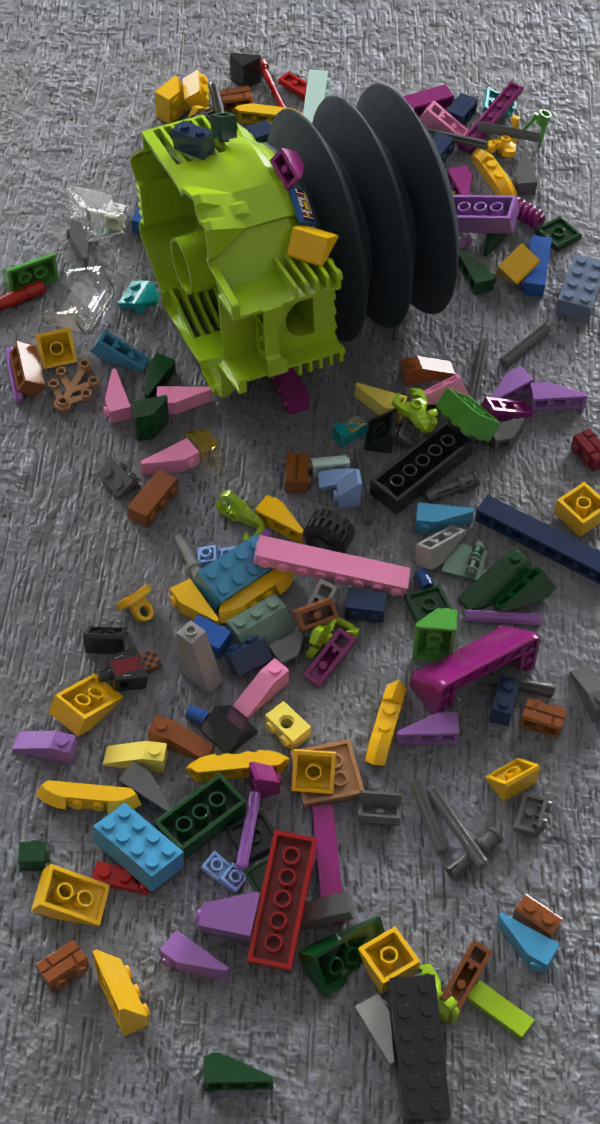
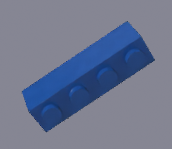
(535, 281)

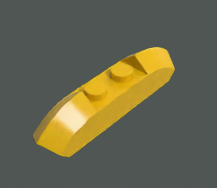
(256, 113)
(493, 173)
(269, 584)
(386, 723)
(234, 765)
(86, 796)

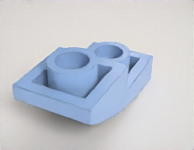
(329, 478)
(210, 553)
(223, 872)

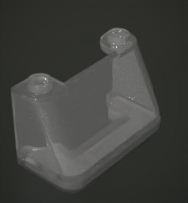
(96, 211)
(85, 303)

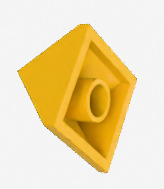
(311, 244)
(517, 264)
(56, 348)
(313, 771)
(513, 778)

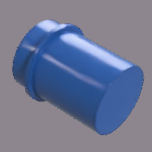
(423, 578)
(196, 715)

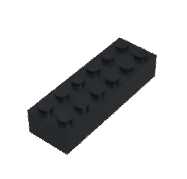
(421, 467)
(418, 1049)

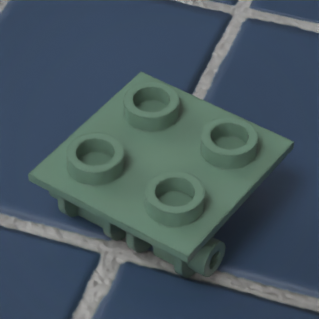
(466, 561)

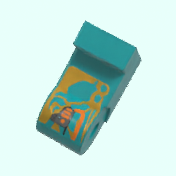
(349, 430)

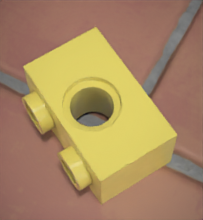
(283, 716)

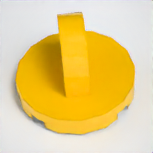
(136, 601)

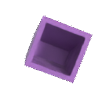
(229, 917)

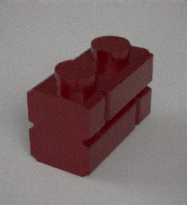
(588, 448)

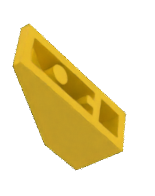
(279, 519)
(190, 601)

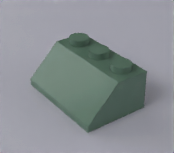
(265, 619)

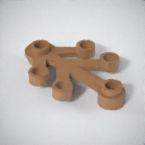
(64, 402)

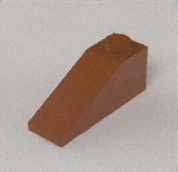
(424, 369)
(178, 738)
(466, 972)

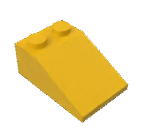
(84, 704)
(70, 896)

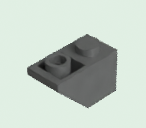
(507, 435)
(288, 649)

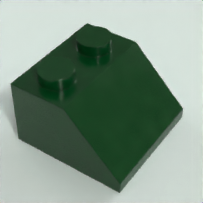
(149, 416)

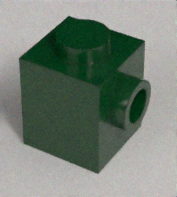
(224, 126)
(33, 856)

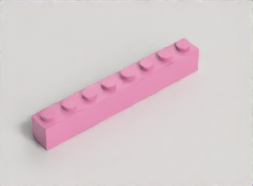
(331, 566)

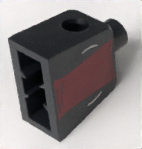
(124, 671)

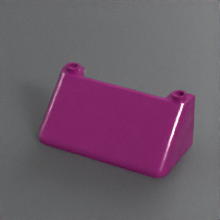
(439, 681)

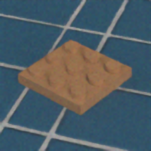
(347, 776)

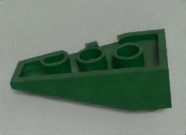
(496, 581)
(336, 956)

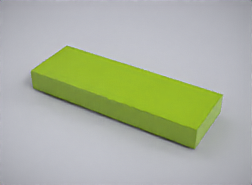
(500, 1009)

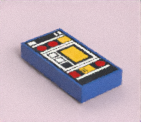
(302, 206)

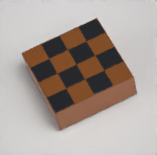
(150, 661)

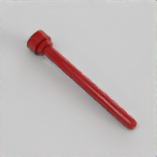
(264, 70)

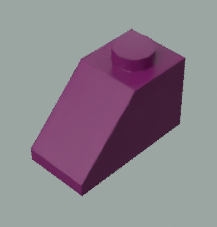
(288, 167)
(264, 779)

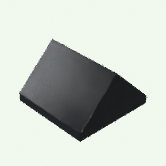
(245, 69)
(381, 432)
(105, 639)
(227, 728)

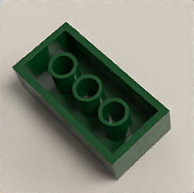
(202, 815)

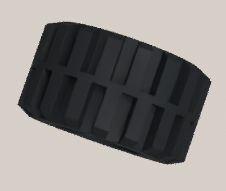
(329, 531)

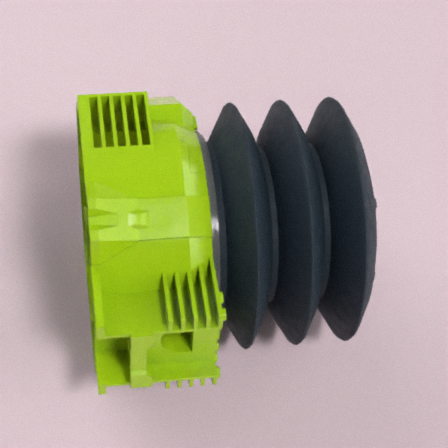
(228, 222)

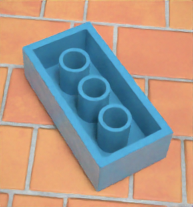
(230, 573)
(138, 847)

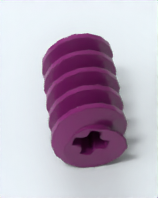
(530, 216)

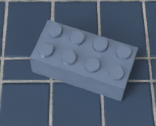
(580, 289)

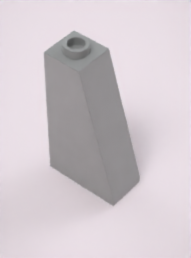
(197, 658)

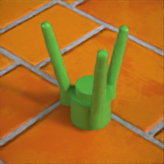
(542, 119)

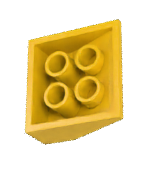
(121, 993)

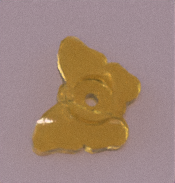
(202, 440)

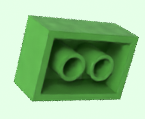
(468, 415)

